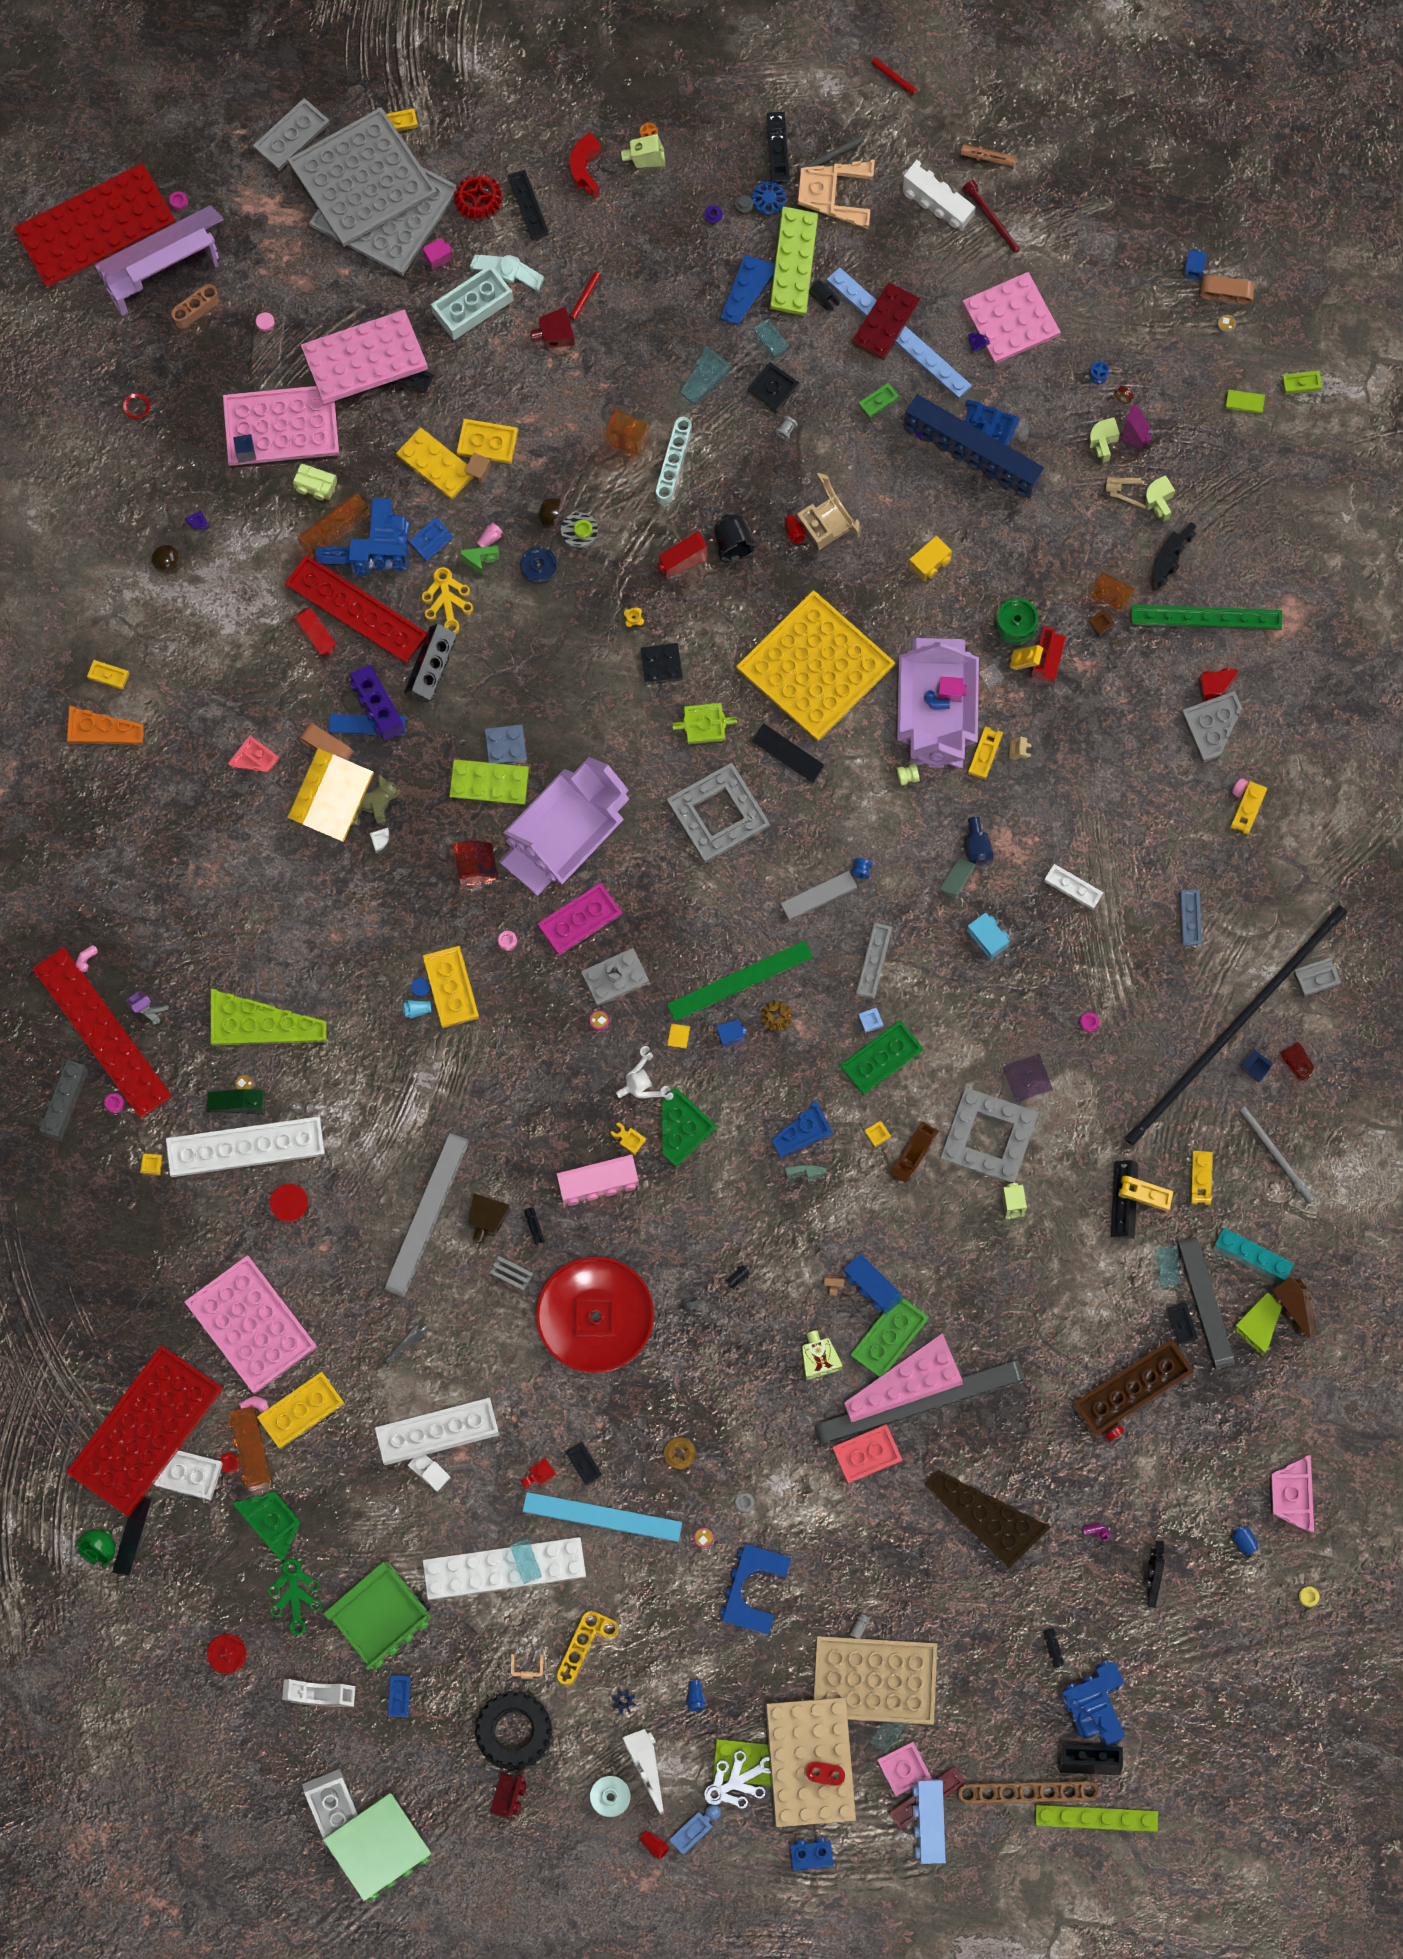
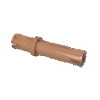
(967, 151)

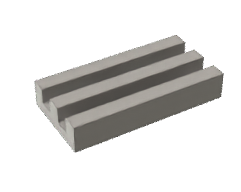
(501, 1260)

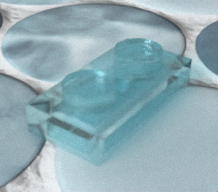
(771, 338)

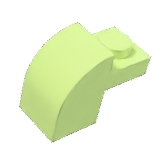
(1103, 434)
(1157, 494)

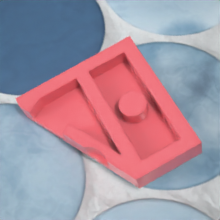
(254, 757)

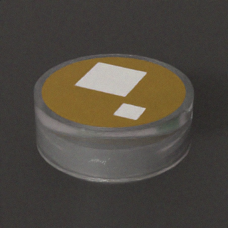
(244, 1082)

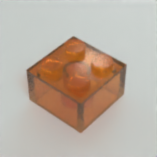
(627, 433)

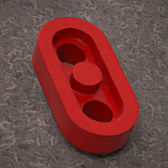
(825, 1773)

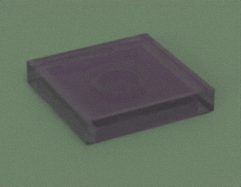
(1027, 1078)

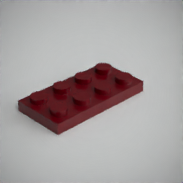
(886, 320)

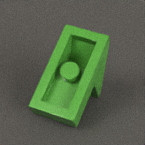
(475, 556)

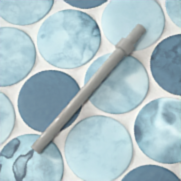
(1299, 1184)

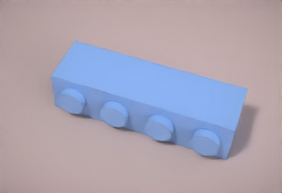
(930, 1821)

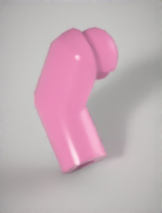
(84, 956)
(256, 1402)

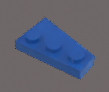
(803, 1132)

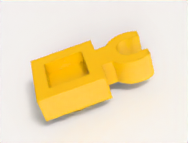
(630, 1140)

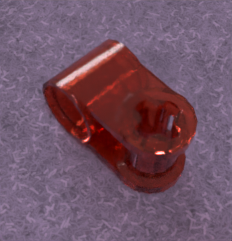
(1296, 1059)

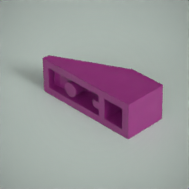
(1136, 429)

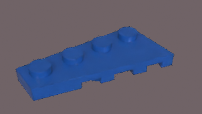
(749, 283)

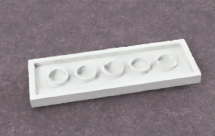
(436, 1431)

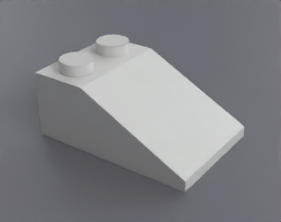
(330, 1801)

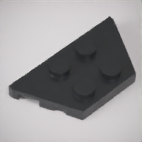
(1155, 1570)

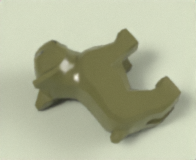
(377, 800)

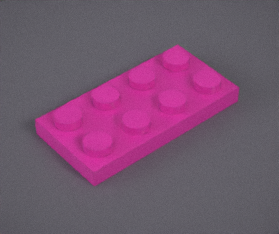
(579, 919)

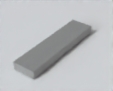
(819, 896)
(874, 961)

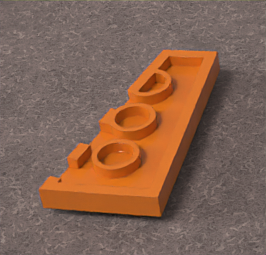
(93, 728)

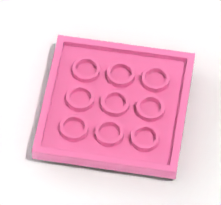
(1011, 317)

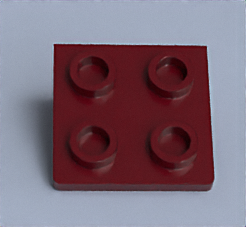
(507, 1796)

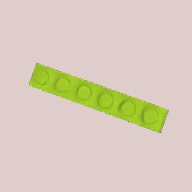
(1096, 1818)

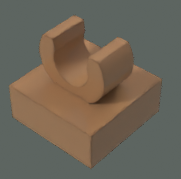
(834, 1282)

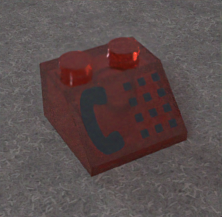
(475, 862)

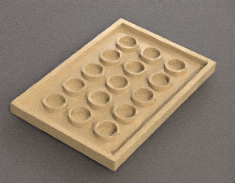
(878, 1678)
(806, 1734)

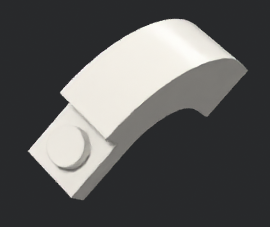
(318, 1694)

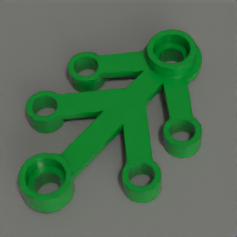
(294, 1594)

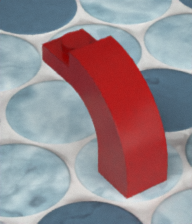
(583, 152)

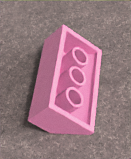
(598, 1180)

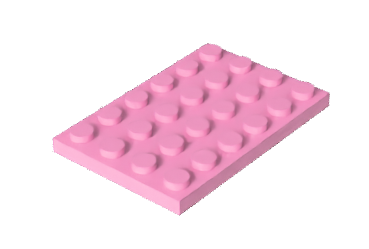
(364, 356)
(282, 424)
(251, 1324)

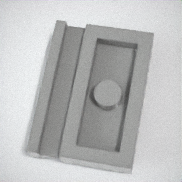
(1317, 977)

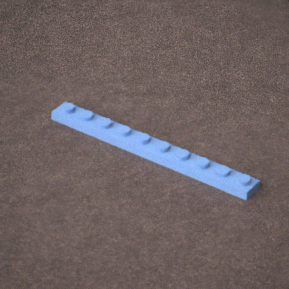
(907, 339)

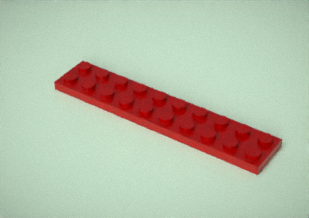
(102, 1033)

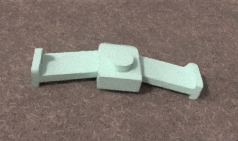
(509, 269)

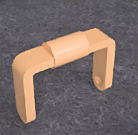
(527, 1674)

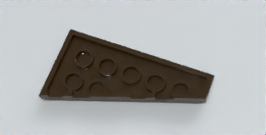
(994, 1523)

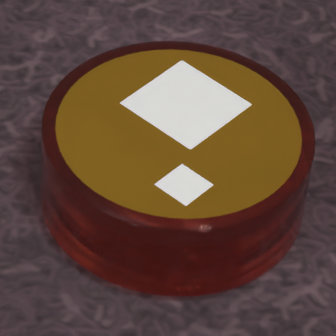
(1124, 394)

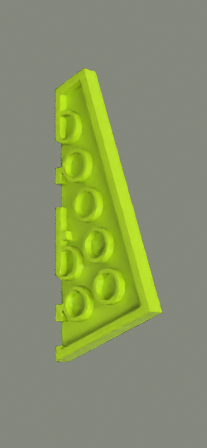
(251, 1022)

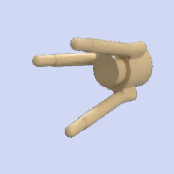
(1115, 484)

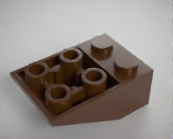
(1299, 1305)

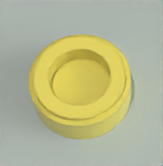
(1308, 1596)

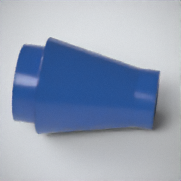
(695, 1698)

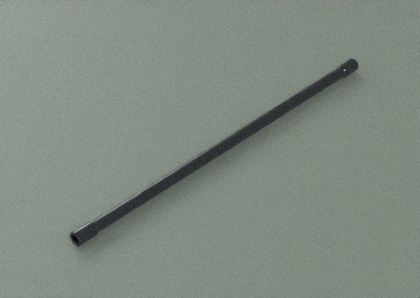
(1139, 1130)

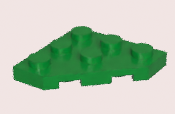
(682, 1128)

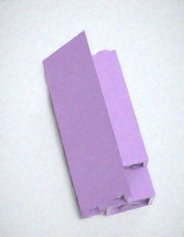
(127, 268)
(939, 734)
(564, 825)

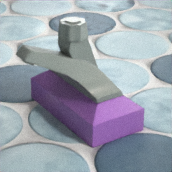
(140, 1003)

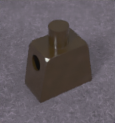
(486, 1217)

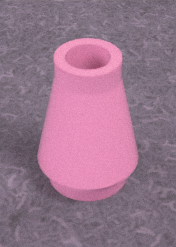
(490, 535)

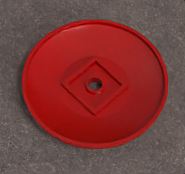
(591, 1287)

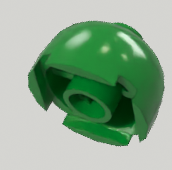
(96, 1546)

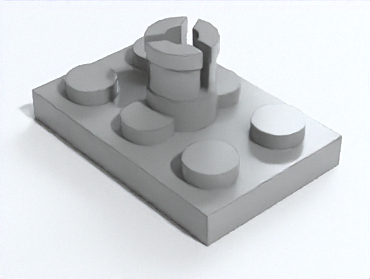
(615, 977)

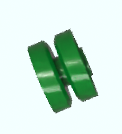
(1017, 621)

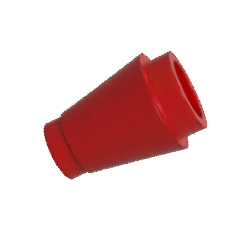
(794, 530)
(655, 1845)

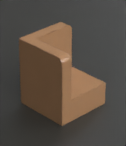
(478, 467)

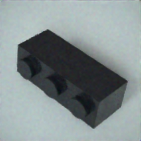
(1091, 1760)

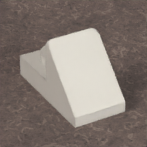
(429, 1471)

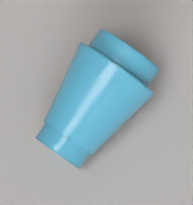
(415, 1008)

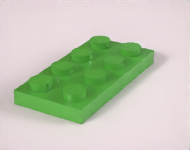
(889, 1338)

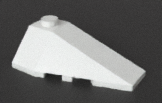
(643, 1755)

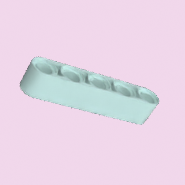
(672, 469)

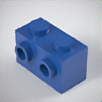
(811, 1855)

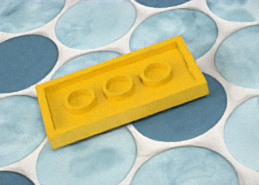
(435, 463)
(451, 987)
(300, 1410)

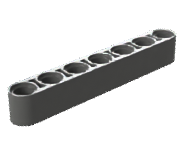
(1205, 1303)

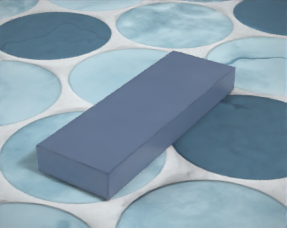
(1190, 918)

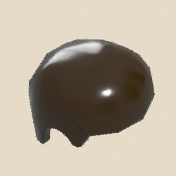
(549, 511)
(166, 559)

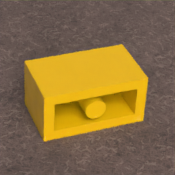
(930, 558)

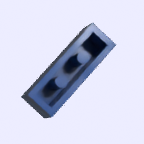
(872, 1284)

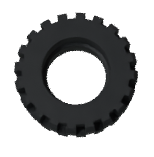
(494, 1711)

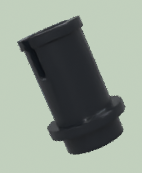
(737, 1277)

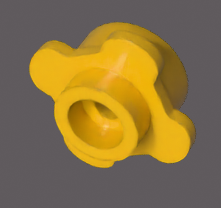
(633, 612)

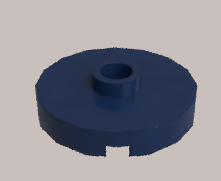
(536, 556)

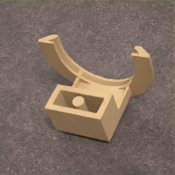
(829, 519)

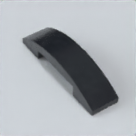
(778, 146)

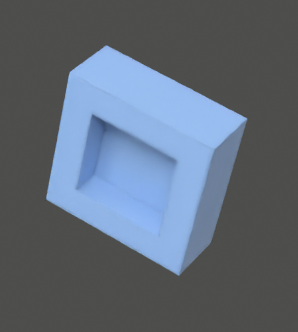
(870, 1020)

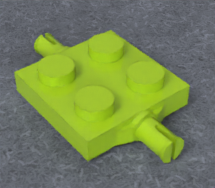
(704, 723)

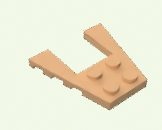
(818, 190)

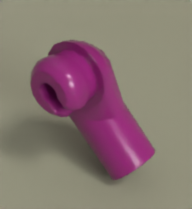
(1098, 1530)

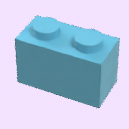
(988, 935)

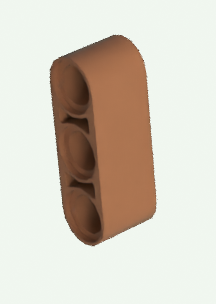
(1227, 289)
(198, 298)
(317, 738)

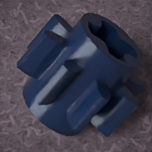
(626, 1696)

